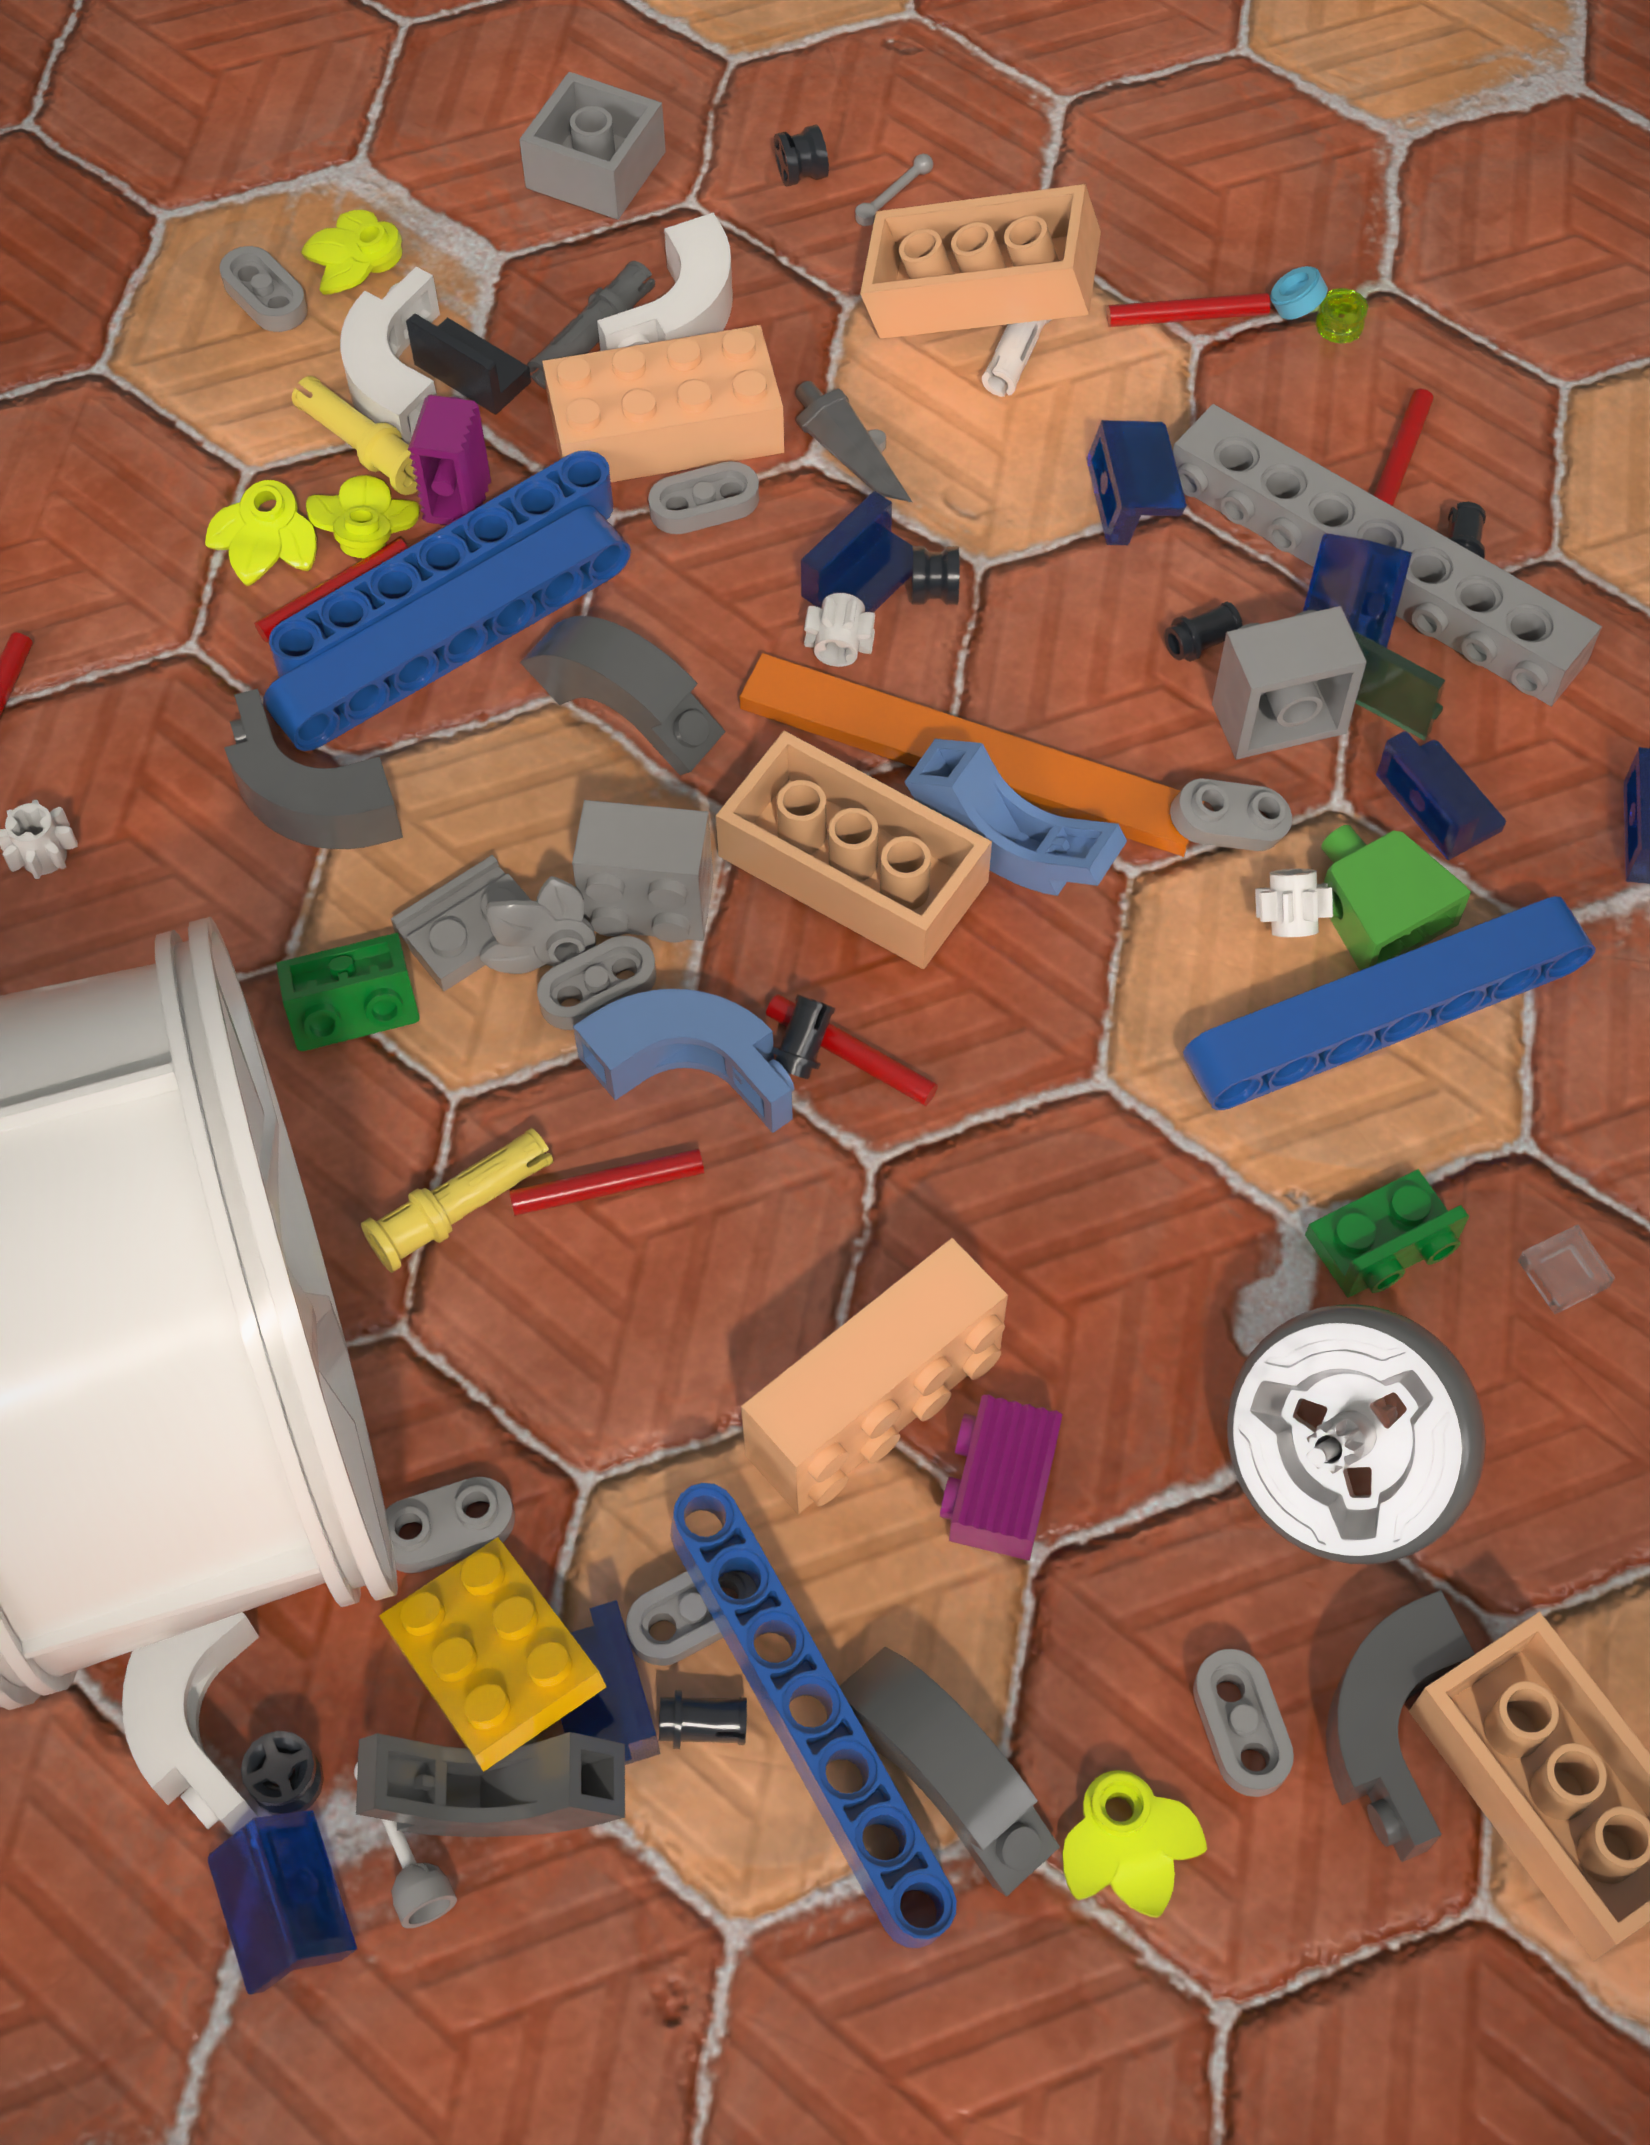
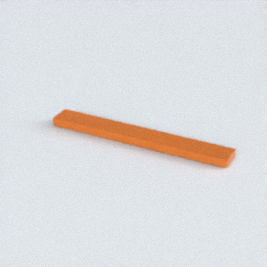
(906, 730)

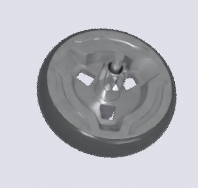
(1420, 1463)

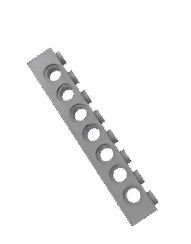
(1446, 588)

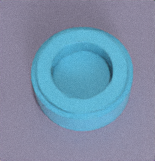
(1298, 292)

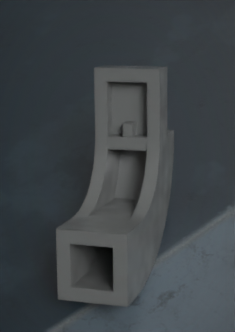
(630, 676)
(303, 803)
(1362, 1725)
(954, 1766)
(532, 1791)

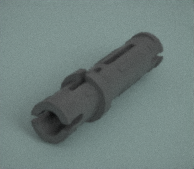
(582, 331)

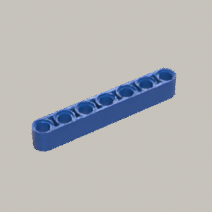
(470, 540)
(445, 628)
(1387, 1003)
(808, 1747)

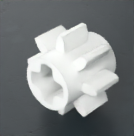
(839, 629)
(36, 839)
(1294, 902)

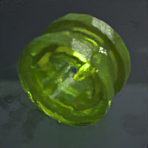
(1342, 302)

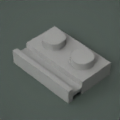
(452, 922)

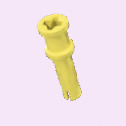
(377, 445)
(432, 1213)

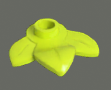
(353, 250)
(362, 515)
(260, 537)
(1132, 1853)

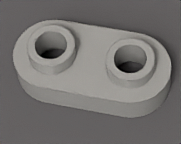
(263, 288)
(701, 497)
(1235, 816)
(594, 980)
(446, 1529)
(683, 1607)
(1244, 1724)

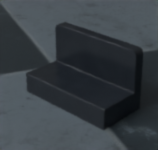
(467, 362)

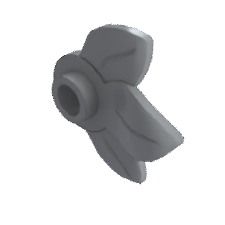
(539, 930)

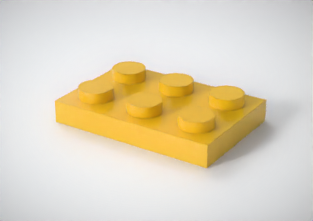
(492, 1653)

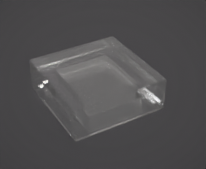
(1566, 1269)

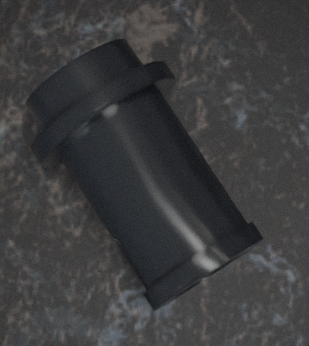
(1466, 526)
(1191, 636)
(804, 1036)
(702, 1720)

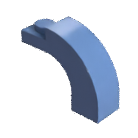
(1027, 842)
(686, 1030)

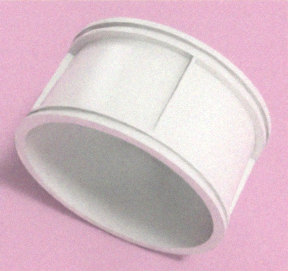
(164, 1329)

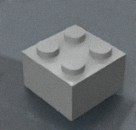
(593, 145)
(1288, 682)
(644, 870)

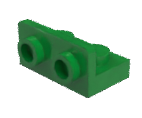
(347, 992)
(1386, 1233)

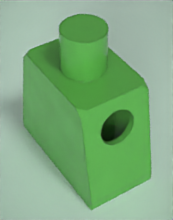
(1388, 895)

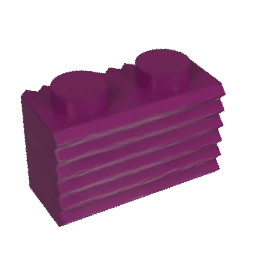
(449, 459)
(1003, 1476)

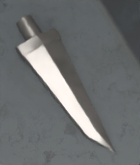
(839, 429)

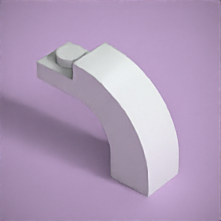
(696, 304)
(372, 344)
(162, 1717)

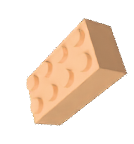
(982, 262)
(668, 403)
(853, 849)
(875, 1377)
(1551, 1776)

